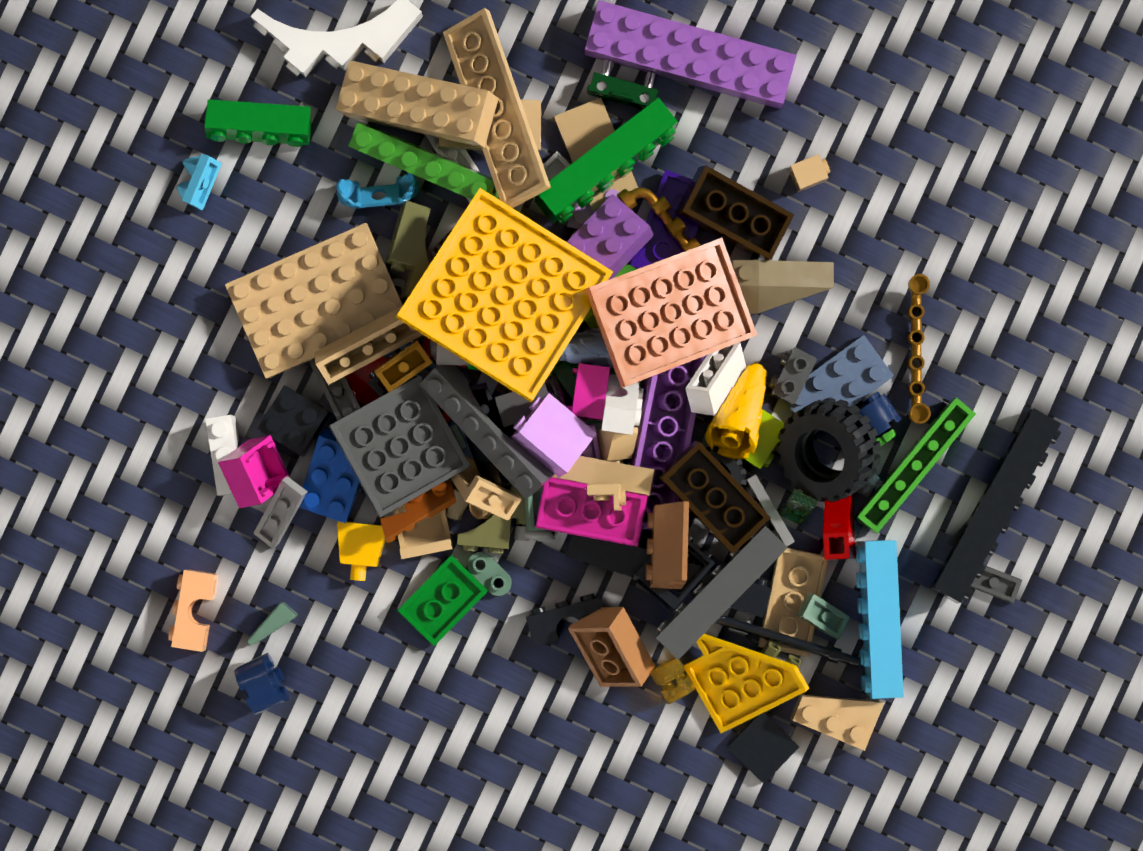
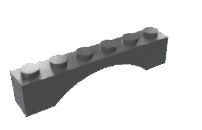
(453, 394)

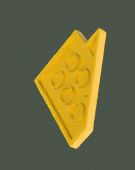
(740, 681)

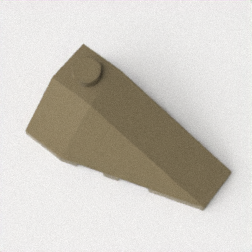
(777, 283)

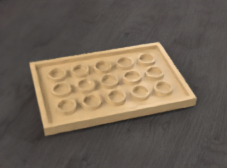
(313, 299)

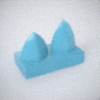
(204, 173)

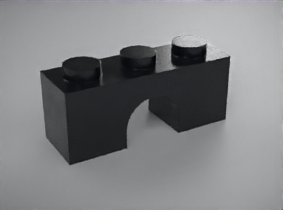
(544, 623)

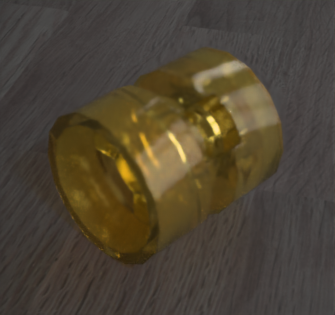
(669, 671)

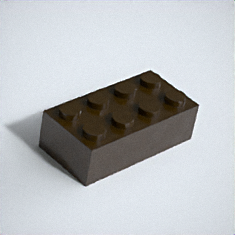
(734, 213)
(714, 496)

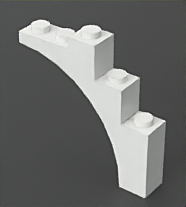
(307, 48)

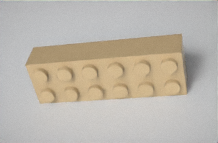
(417, 103)

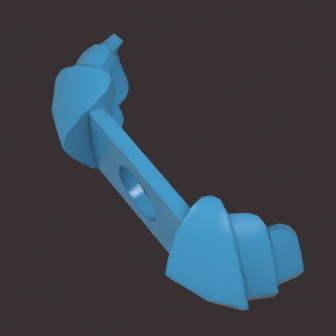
(356, 197)

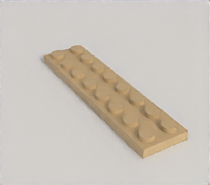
(510, 142)

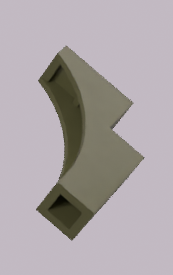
(408, 245)
(494, 532)

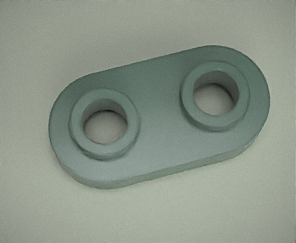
(489, 573)

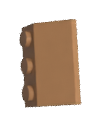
(668, 545)
(612, 648)

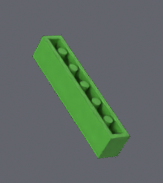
(420, 161)
(915, 465)

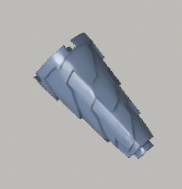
(587, 348)

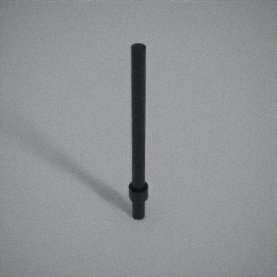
(832, 654)

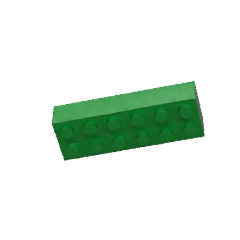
(606, 161)

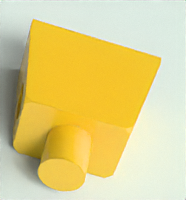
(360, 546)

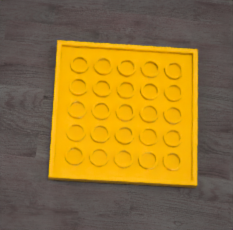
(504, 295)

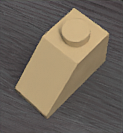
(616, 446)

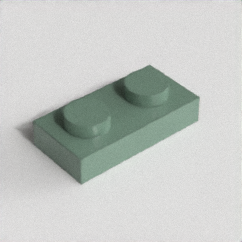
(823, 615)

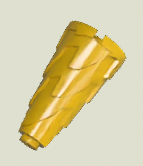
(740, 415)

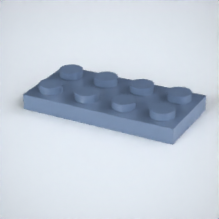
(846, 376)

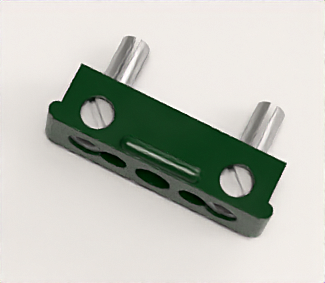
(622, 91)

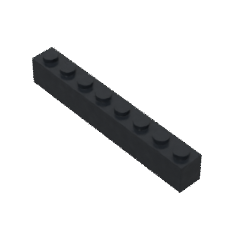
(996, 506)
(629, 559)

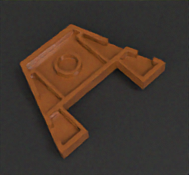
(417, 509)

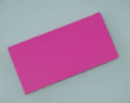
(570, 510)

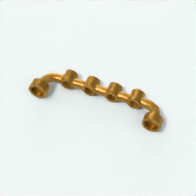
(660, 208)
(918, 412)

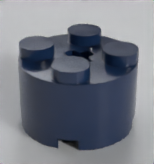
(880, 412)
(261, 683)

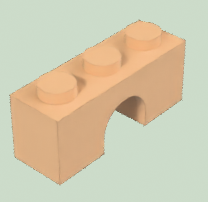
(187, 631)

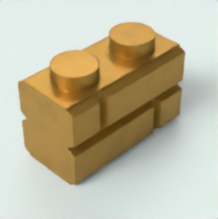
(403, 366)

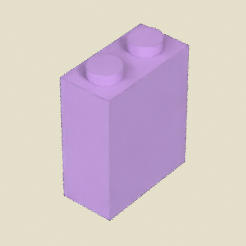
(552, 434)

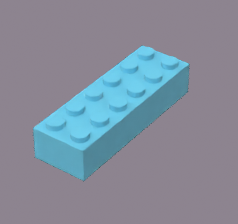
(880, 619)

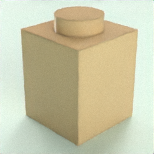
(809, 172)

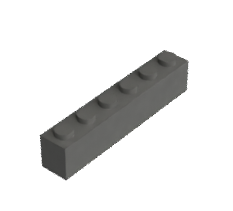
(720, 592)

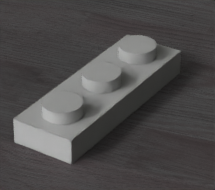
(756, 490)
(280, 512)

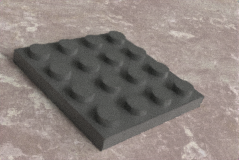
(399, 446)

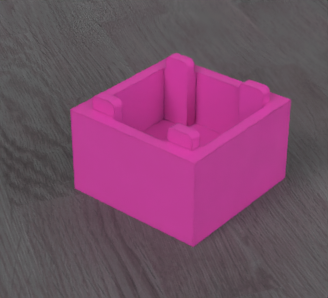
(590, 391)
(253, 471)

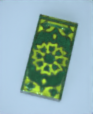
(797, 507)

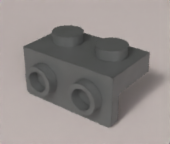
(793, 376)

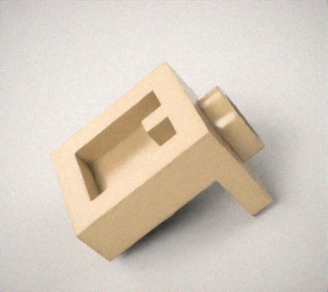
(603, 492)

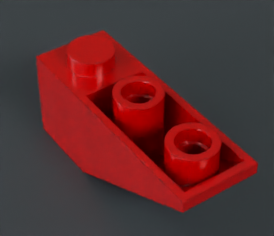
(839, 530)

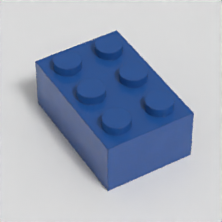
(330, 481)

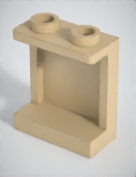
(485, 493)
(427, 537)

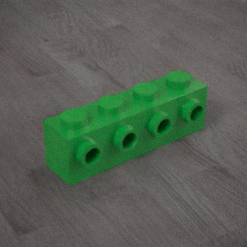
(258, 122)

